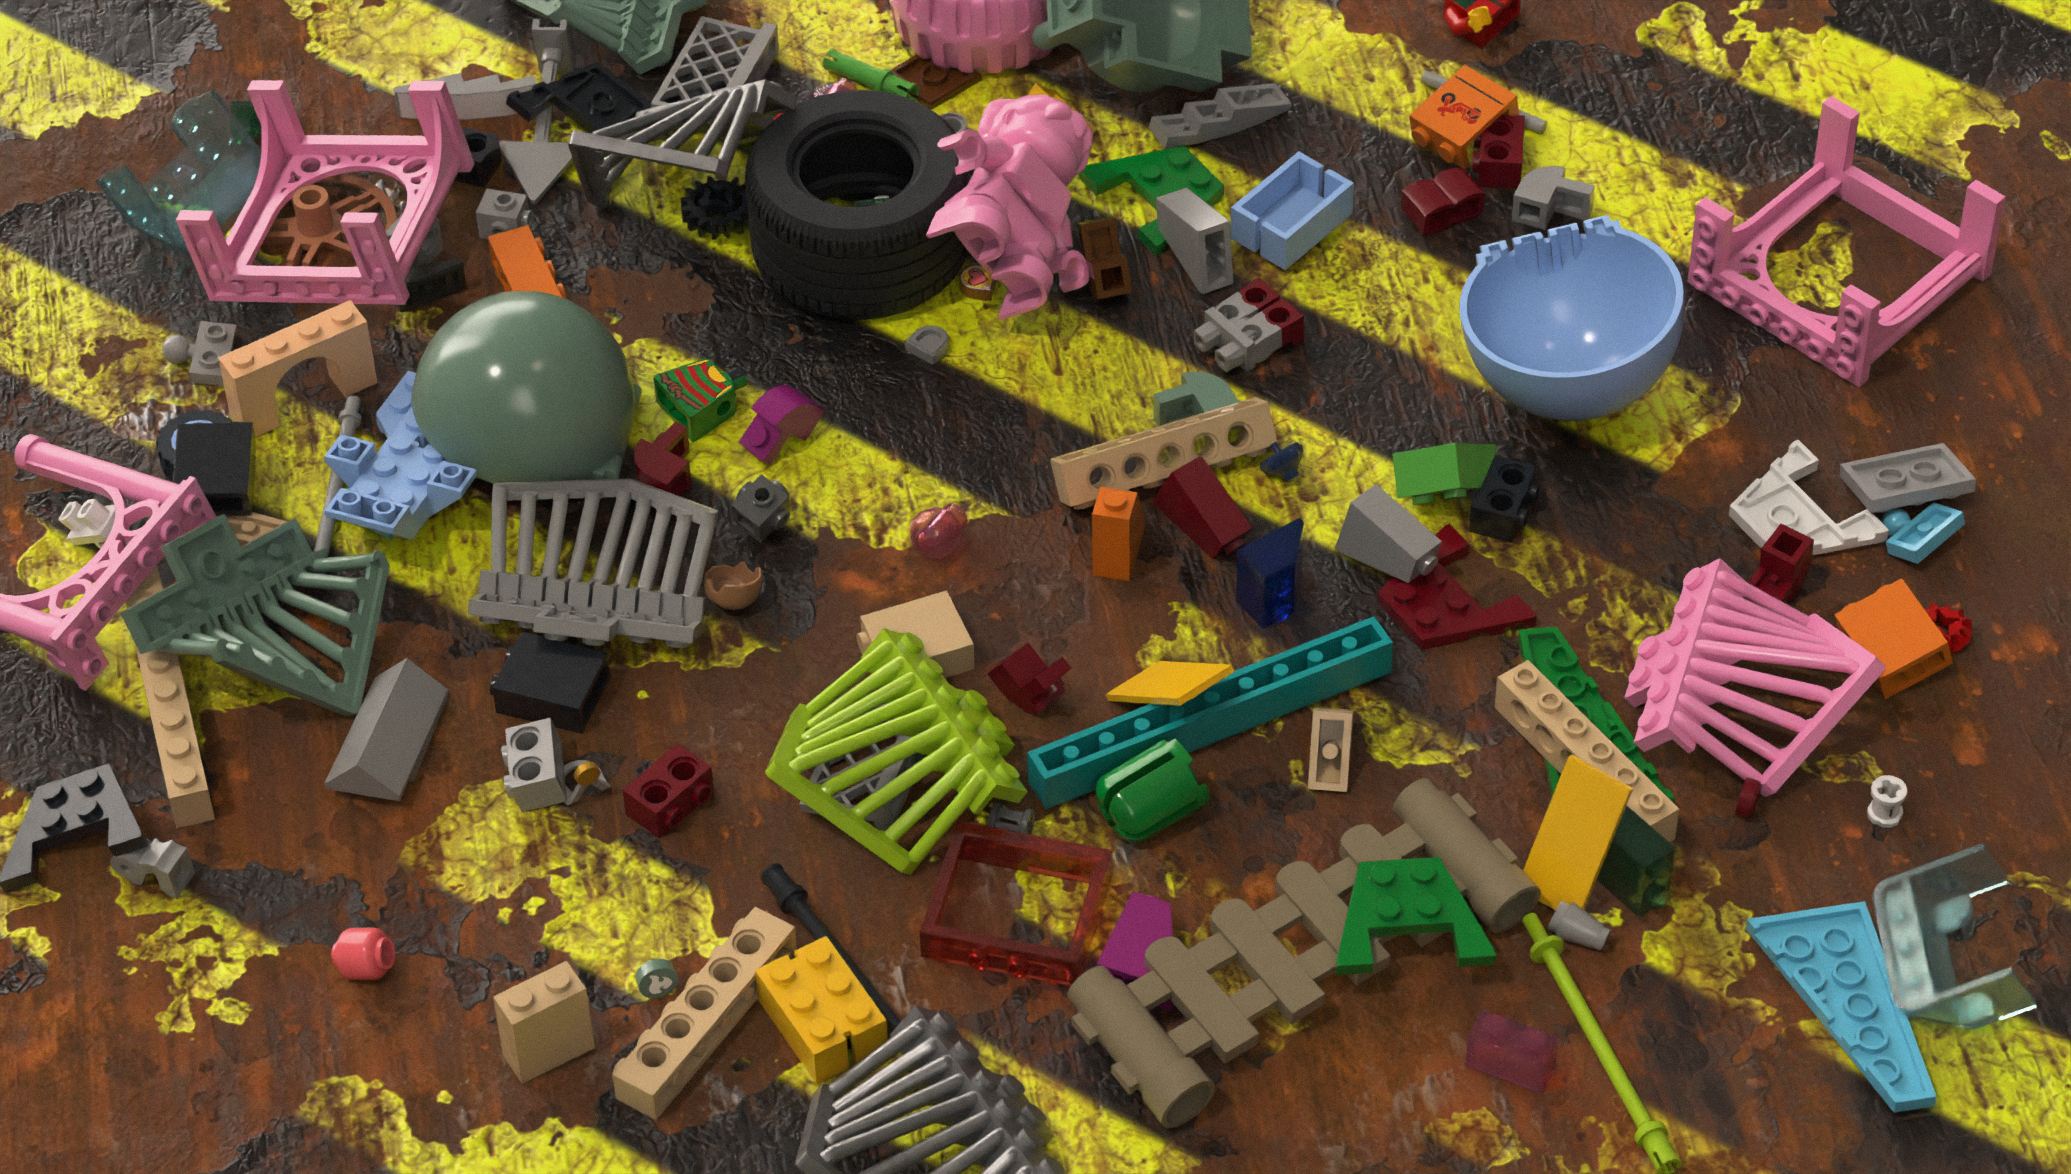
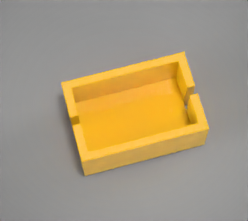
(817, 1006)

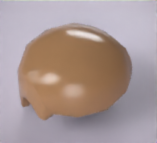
(732, 586)

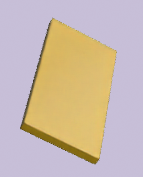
(1170, 683)
(1576, 833)

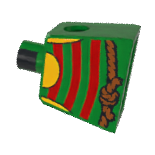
(699, 395)

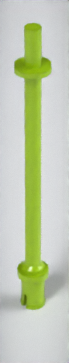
(1650, 1134)

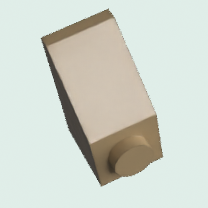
(1330, 749)

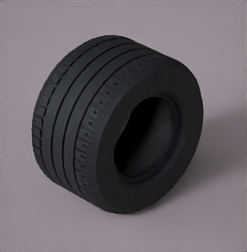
(853, 258)

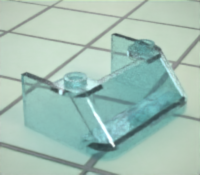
(1913, 920)

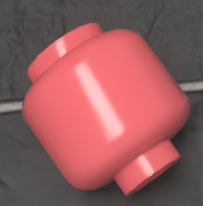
(363, 953)

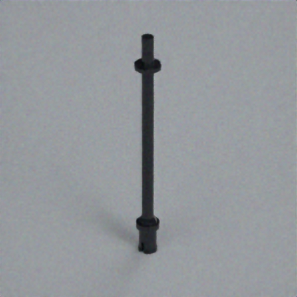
(792, 899)

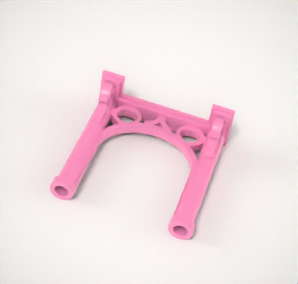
(114, 569)

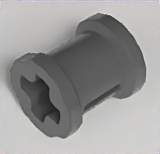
(999, 814)

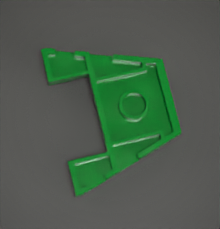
(1154, 176)
(1403, 900)

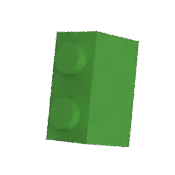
(1441, 471)

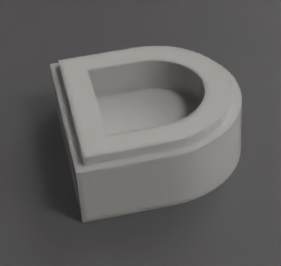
(928, 343)

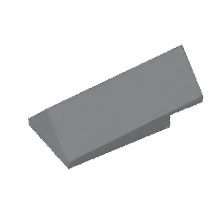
(389, 733)

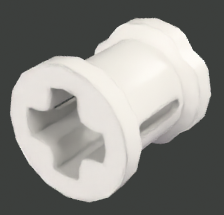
(1893, 796)

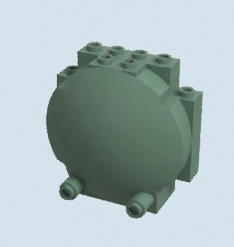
(1151, 41)

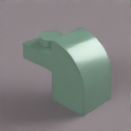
(1196, 395)

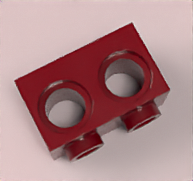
(1500, 153)
(668, 791)

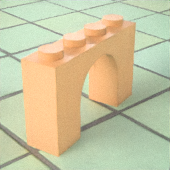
(256, 368)

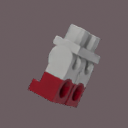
(1248, 327)

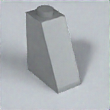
(1197, 238)
(1387, 537)

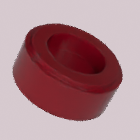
(1748, 798)

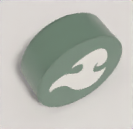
(656, 978)

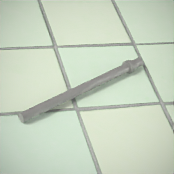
(349, 421)

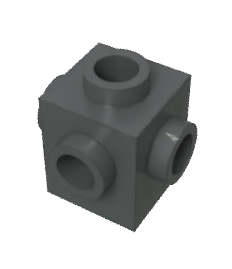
(761, 507)

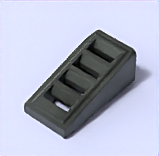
(430, 291)

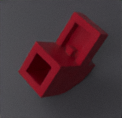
(664, 462)
(1783, 563)
(1028, 680)

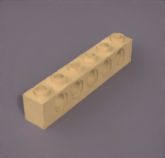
(1074, 469)
(1562, 730)
(701, 1014)

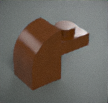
(1104, 260)

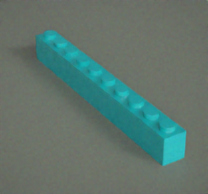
(1227, 708)

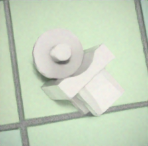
(88, 522)

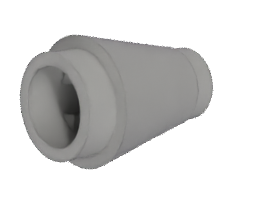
(1578, 926)

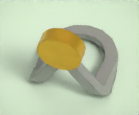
(585, 774)

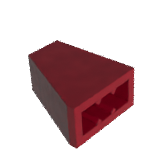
(1203, 509)

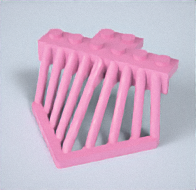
(1710, 631)

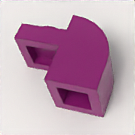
(779, 414)

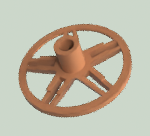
(319, 224)

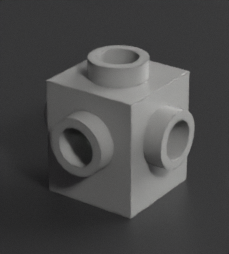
(502, 212)

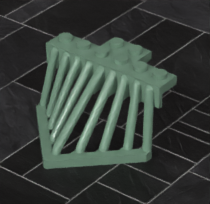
(634, 29)
(226, 588)

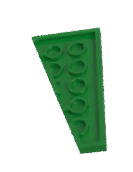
(1559, 664)

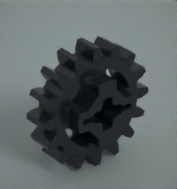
(717, 207)

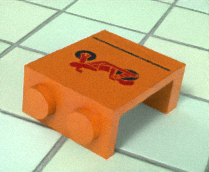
(1460, 114)

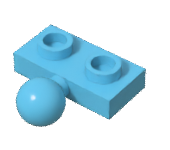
(1923, 534)

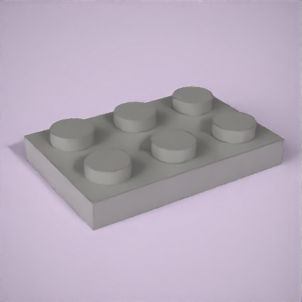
(1907, 478)

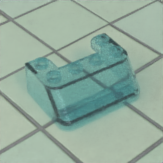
(209, 175)

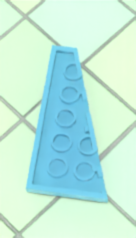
(1843, 978)

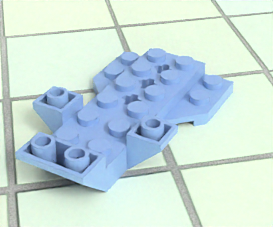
(400, 482)

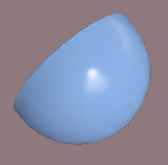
(1573, 319)

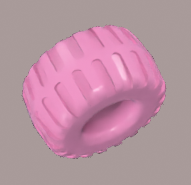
(971, 32)

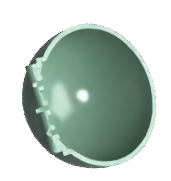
(526, 391)

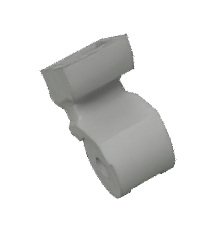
(166, 860)

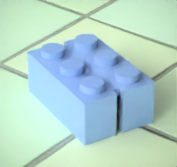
(1288, 211)

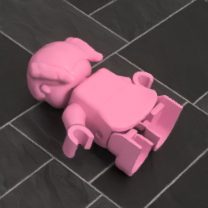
(1018, 197)

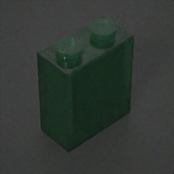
(1638, 865)

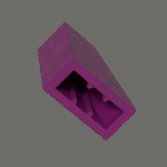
(1139, 926)

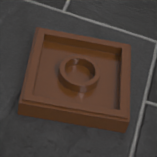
(934, 82)

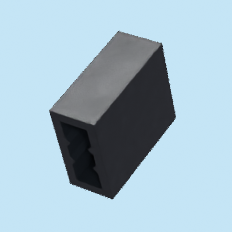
(221, 461)
(550, 681)

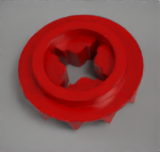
(1959, 627)

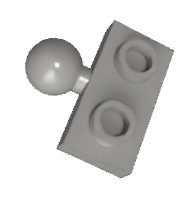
(211, 342)

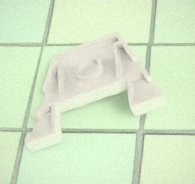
(1780, 500)

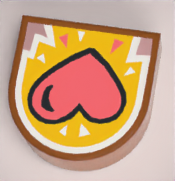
(976, 283)

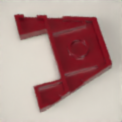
(1437, 608)

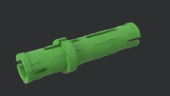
(878, 79)

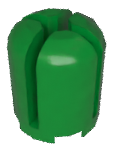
(1150, 792)

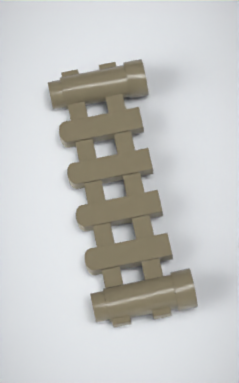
(1162, 1063)

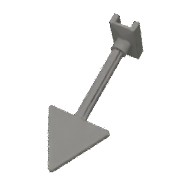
(542, 162)

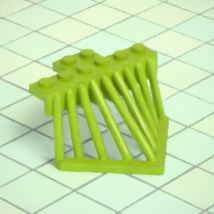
(942, 723)

